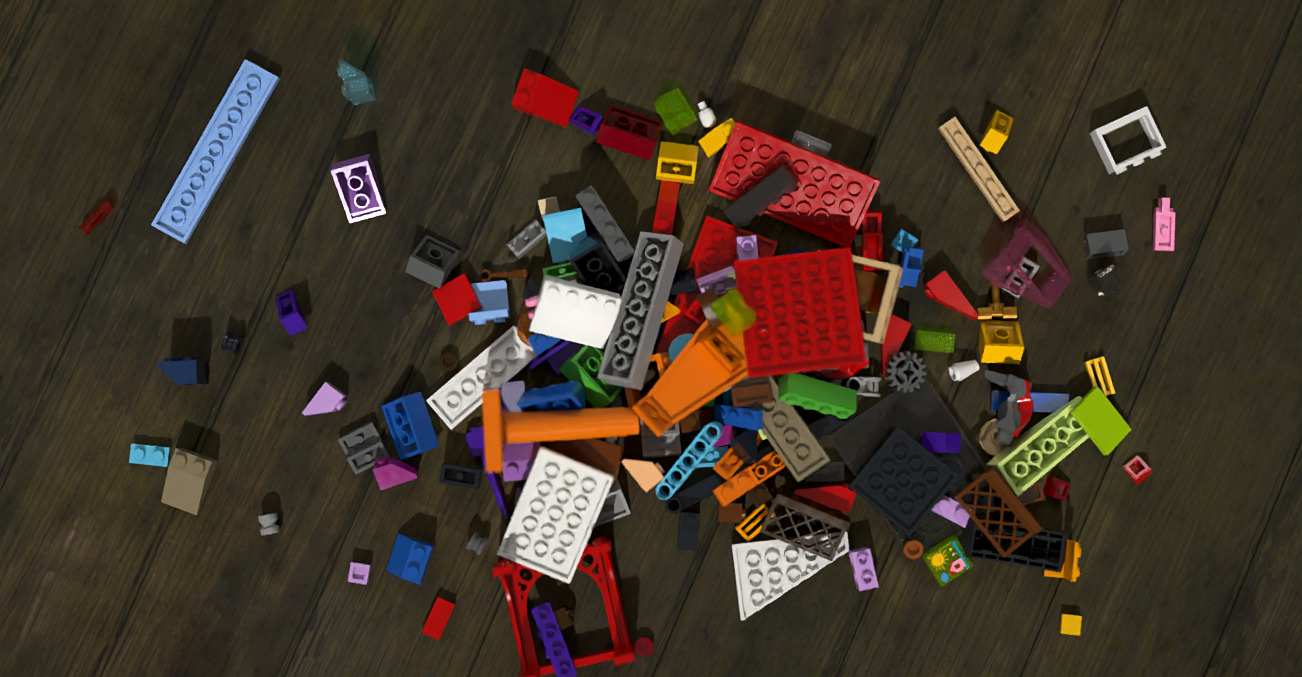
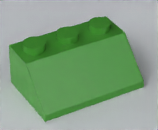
(584, 368)

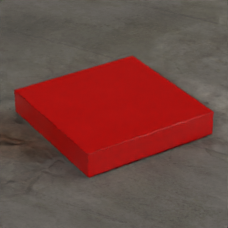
(457, 299)

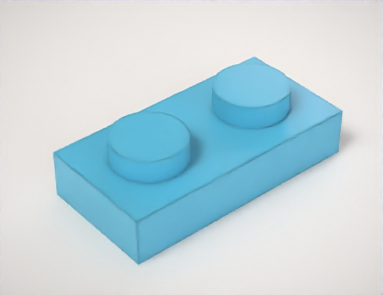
(150, 455)
(711, 457)

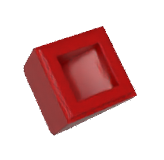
(1137, 470)

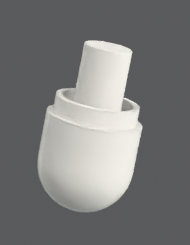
(706, 115)

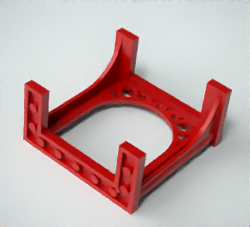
(510, 576)

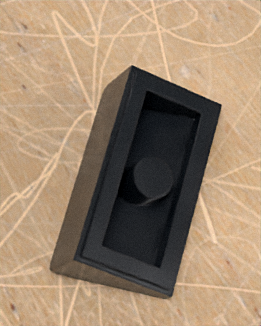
(683, 282)

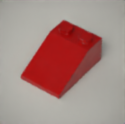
(544, 98)

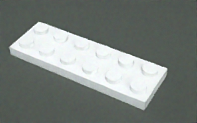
(488, 370)

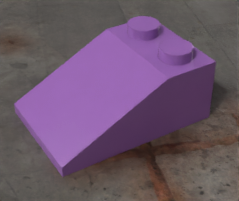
(358, 188)
(519, 460)

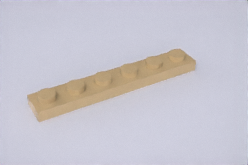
(978, 169)

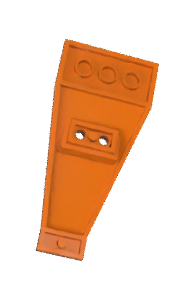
(694, 377)

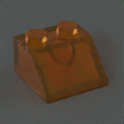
(870, 290)

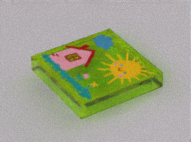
(947, 560)

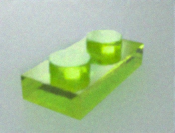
(934, 341)

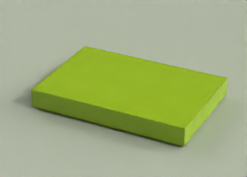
(1100, 420)

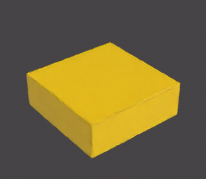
(1070, 624)

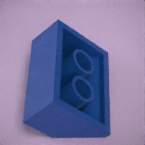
(553, 398)
(410, 425)

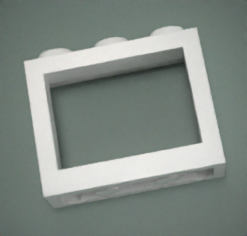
(1150, 129)

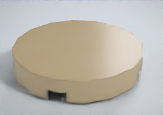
(988, 439)

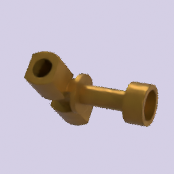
(996, 308)

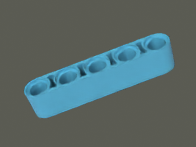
(697, 456)

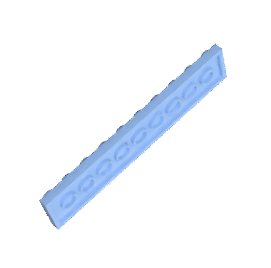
(215, 151)

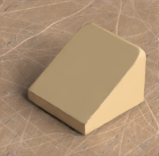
(548, 206)

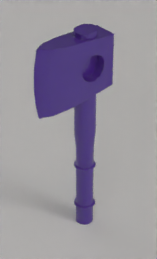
(476, 442)

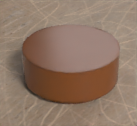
(912, 549)

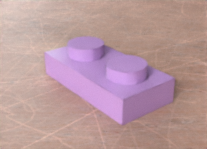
(951, 510)

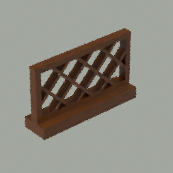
(1013, 504)

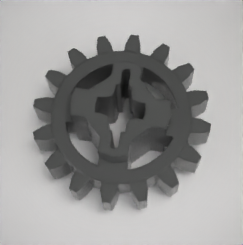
(905, 362)

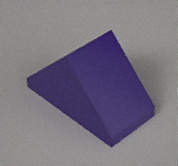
(586, 120)
(941, 442)

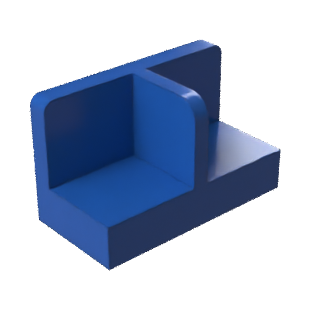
(911, 264)

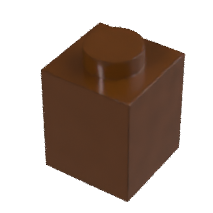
(731, 513)

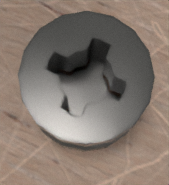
(477, 543)

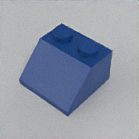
(410, 558)

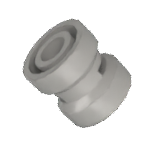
(268, 522)

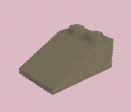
(188, 480)

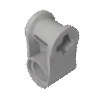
(865, 385)

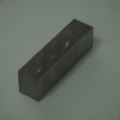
(761, 195)

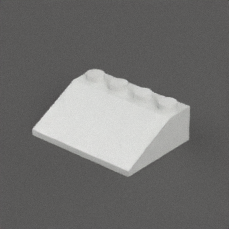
(575, 312)

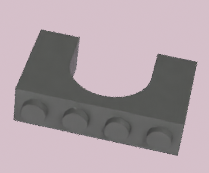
(605, 224)

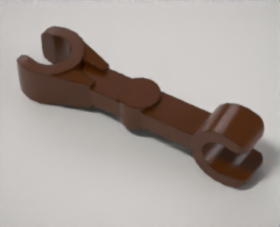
(522, 273)

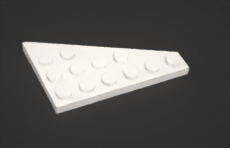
(773, 567)

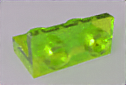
(675, 111)
(733, 312)

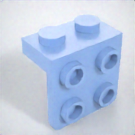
(494, 301)

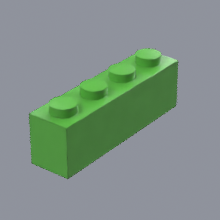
(817, 395)

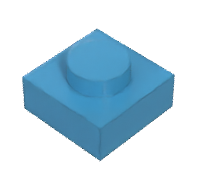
(903, 239)

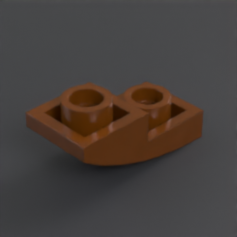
(705, 300)

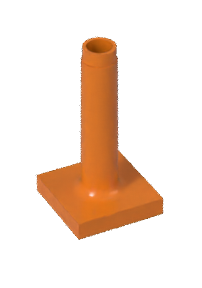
(548, 425)

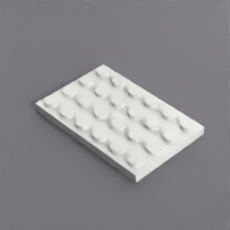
(555, 515)

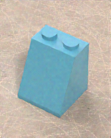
(564, 233)

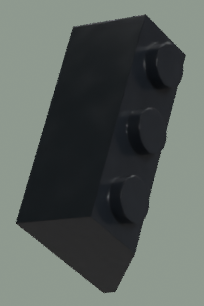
(597, 265)

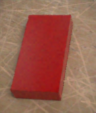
(438, 618)

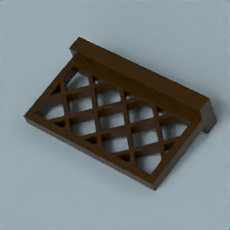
(811, 509)

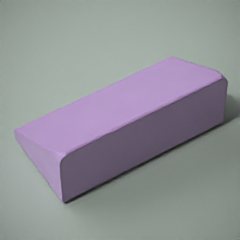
(720, 281)

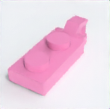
(1163, 226)

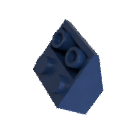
(186, 372)

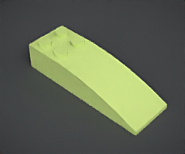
(1039, 449)

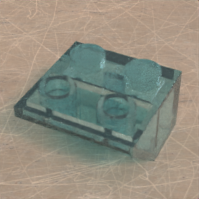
(357, 85)

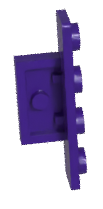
(557, 355)
(554, 642)

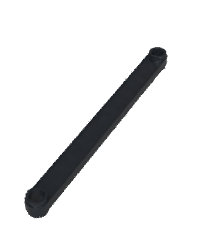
(704, 487)

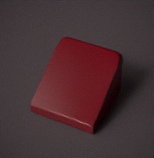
(1056, 488)

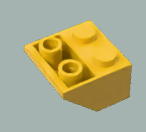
(677, 162)

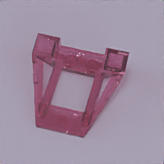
(999, 267)

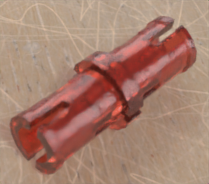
(97, 217)

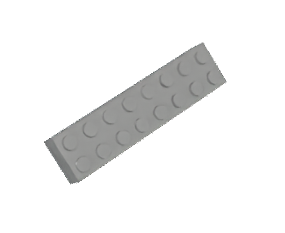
(641, 310)

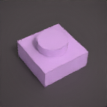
(359, 573)

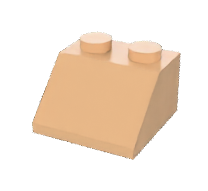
(644, 472)

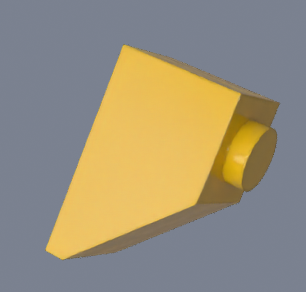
(996, 132)
(717, 138)

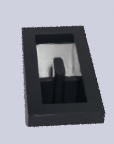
(746, 446)

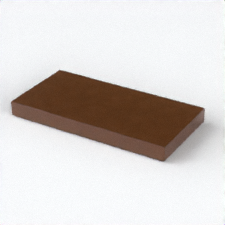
(591, 452)

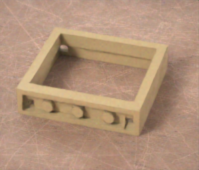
(888, 298)

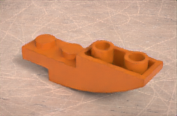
(748, 478)

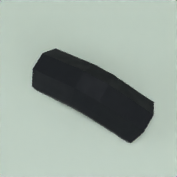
(1039, 551)

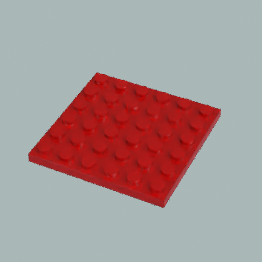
(802, 312)

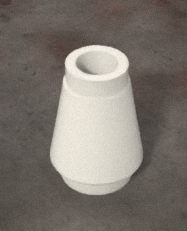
(962, 370)

